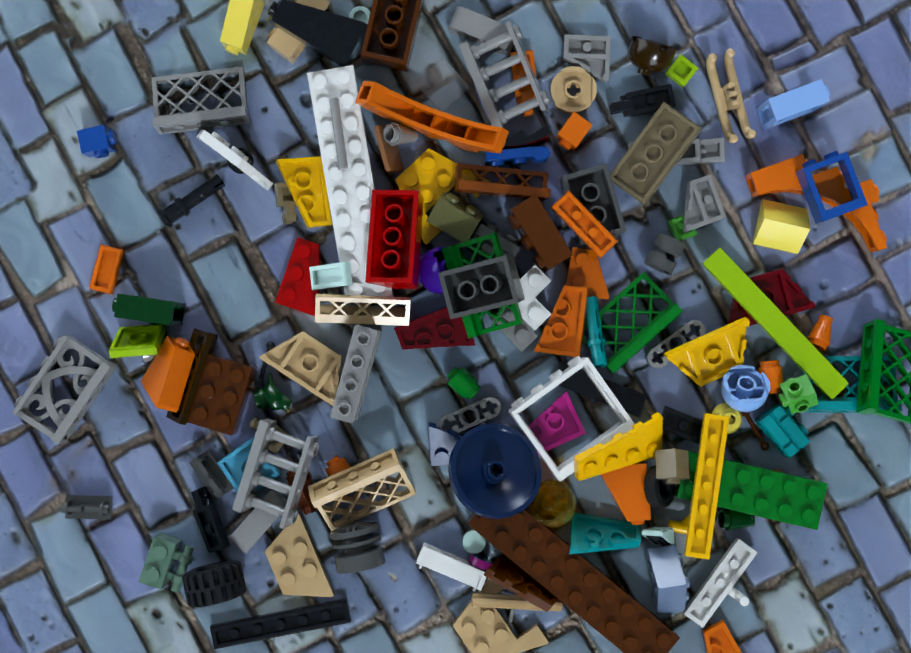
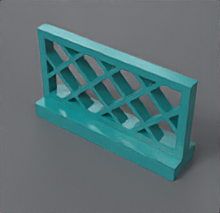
(848, 404)

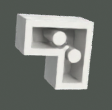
(531, 309)

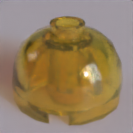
(553, 504)

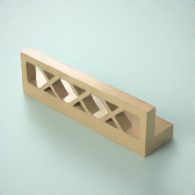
(362, 312)

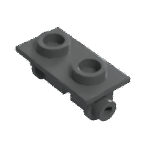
(211, 475)
(87, 507)

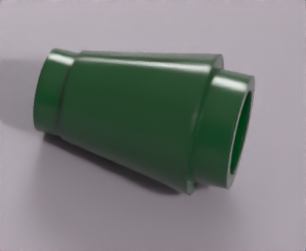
(733, 520)

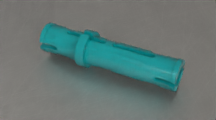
(596, 342)

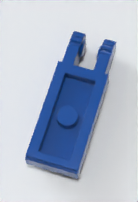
(517, 156)

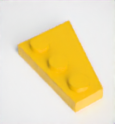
(308, 188)

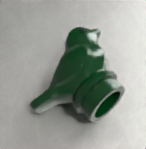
(272, 397)

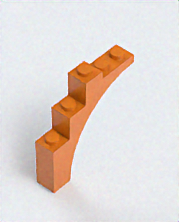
(429, 121)
(831, 188)

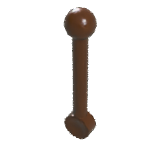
(764, 445)

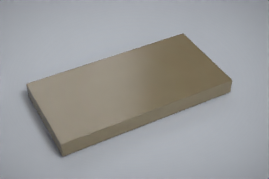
(654, 153)

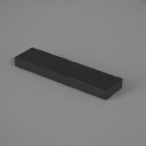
(580, 383)

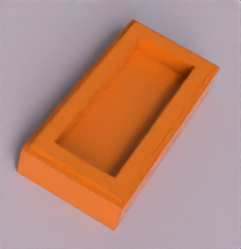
(107, 269)

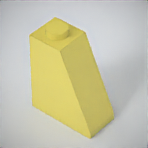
(240, 25)

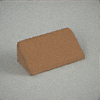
(390, 154)

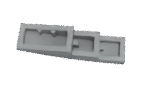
(703, 152)

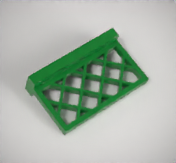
(454, 258)
(647, 333)
(873, 368)

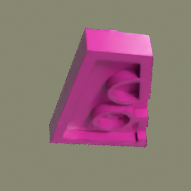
(557, 424)

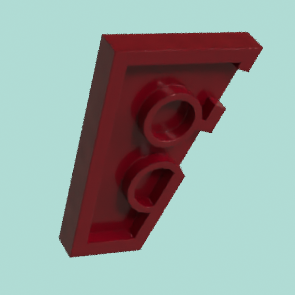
(433, 331)

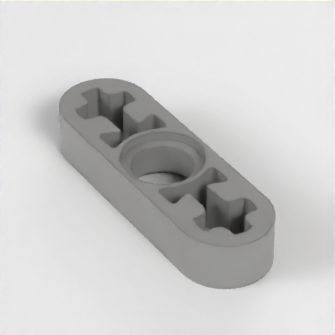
(685, 329)
(482, 403)

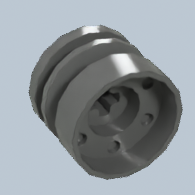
(358, 551)

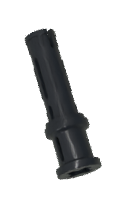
(182, 206)

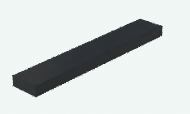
(280, 623)

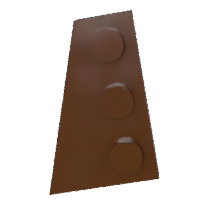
(516, 580)

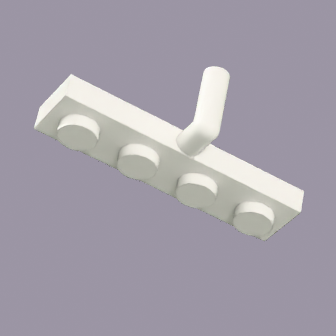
(720, 583)

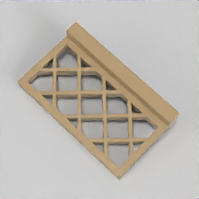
(356, 479)

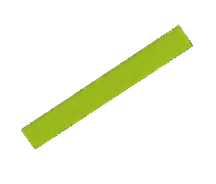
(775, 323)

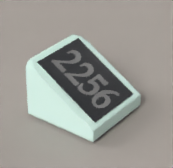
(659, 535)

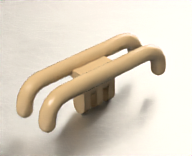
(728, 97)

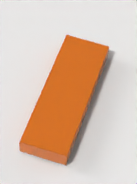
(584, 224)

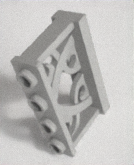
(356, 374)
(65, 421)

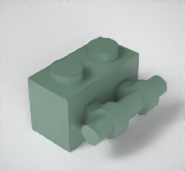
(161, 560)

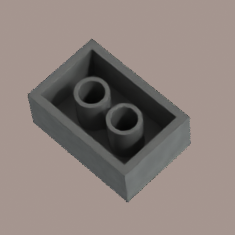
(597, 194)
(481, 286)

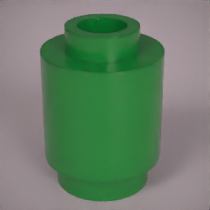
(463, 382)

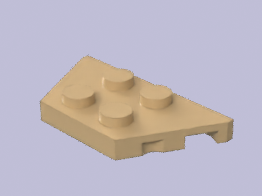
(308, 364)
(298, 563)

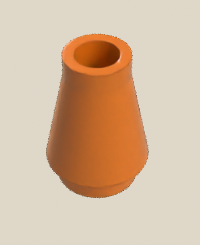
(821, 333)

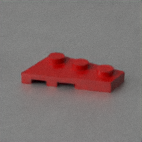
(296, 284)

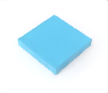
(235, 462)

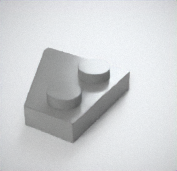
(589, 53)
(701, 204)

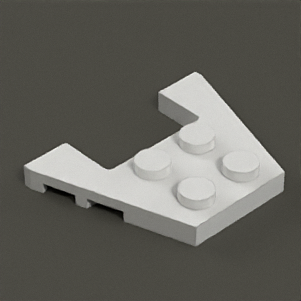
(234, 156)

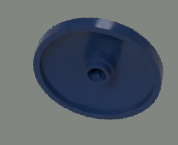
(495, 471)

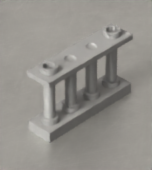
(481, 74)
(253, 476)

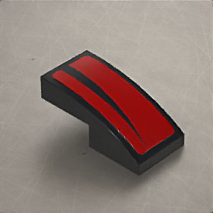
(520, 139)

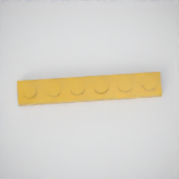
(706, 486)

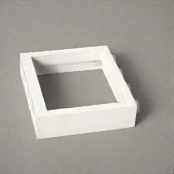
(567, 467)

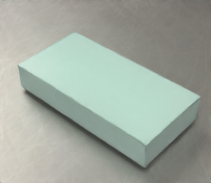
(330, 275)

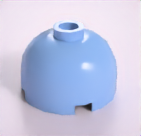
(745, 388)

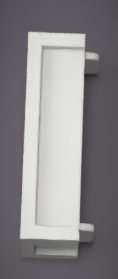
(451, 566)

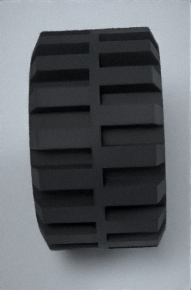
(214, 583)

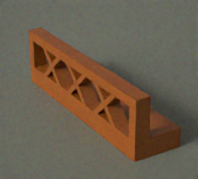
(503, 189)

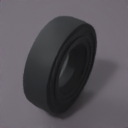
(658, 498)

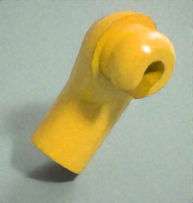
(679, 526)

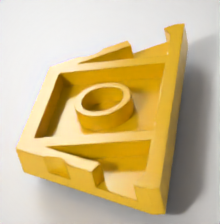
(711, 354)

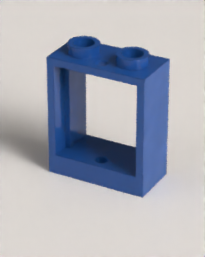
(811, 193)

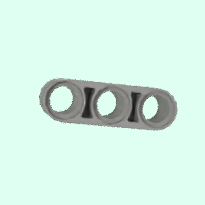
(478, 28)
(256, 523)

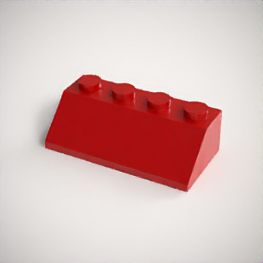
(394, 238)

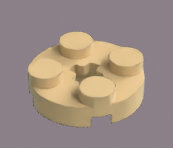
(582, 80)

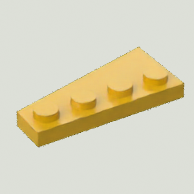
(621, 450)

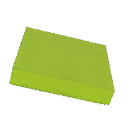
(137, 340)

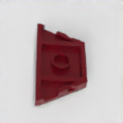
(780, 290)

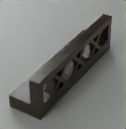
(202, 345)

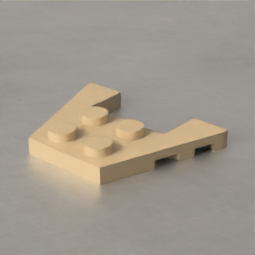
(487, 631)

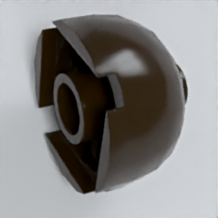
(650, 55)

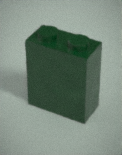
(148, 309)

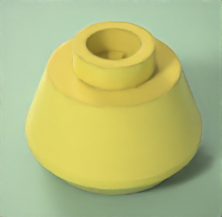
(734, 421)

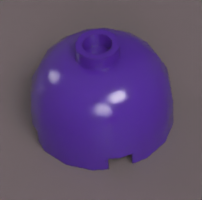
(429, 266)

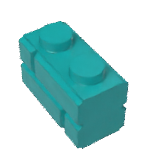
(783, 430)

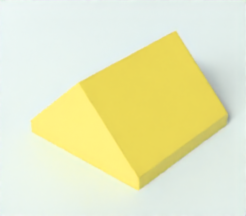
(781, 226)

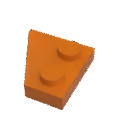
(586, 272)

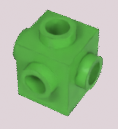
(798, 394)

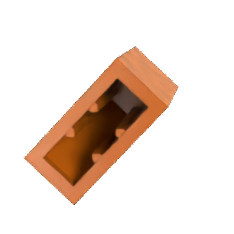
(169, 373)
(628, 492)

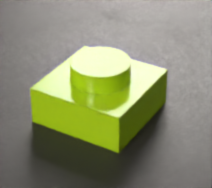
(681, 71)

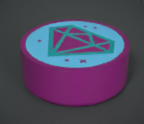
(480, 562)

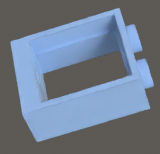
(793, 104)

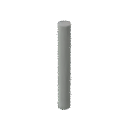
(338, 133)

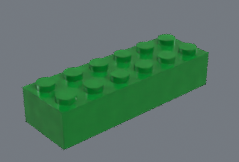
(763, 492)

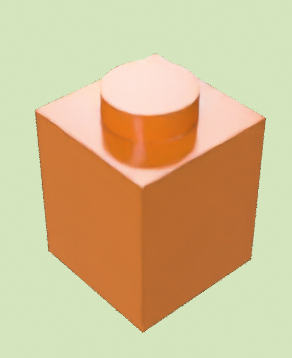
(573, 132)

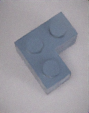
(668, 579)

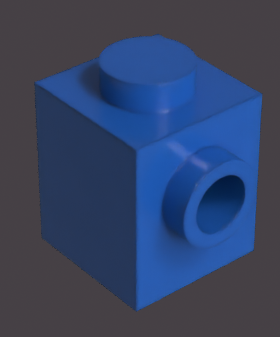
(97, 141)

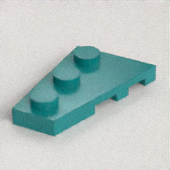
(601, 534)

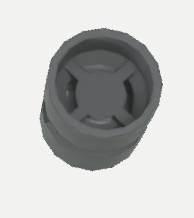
(664, 253)

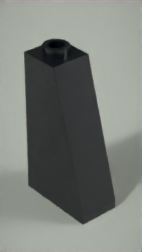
(318, 29)

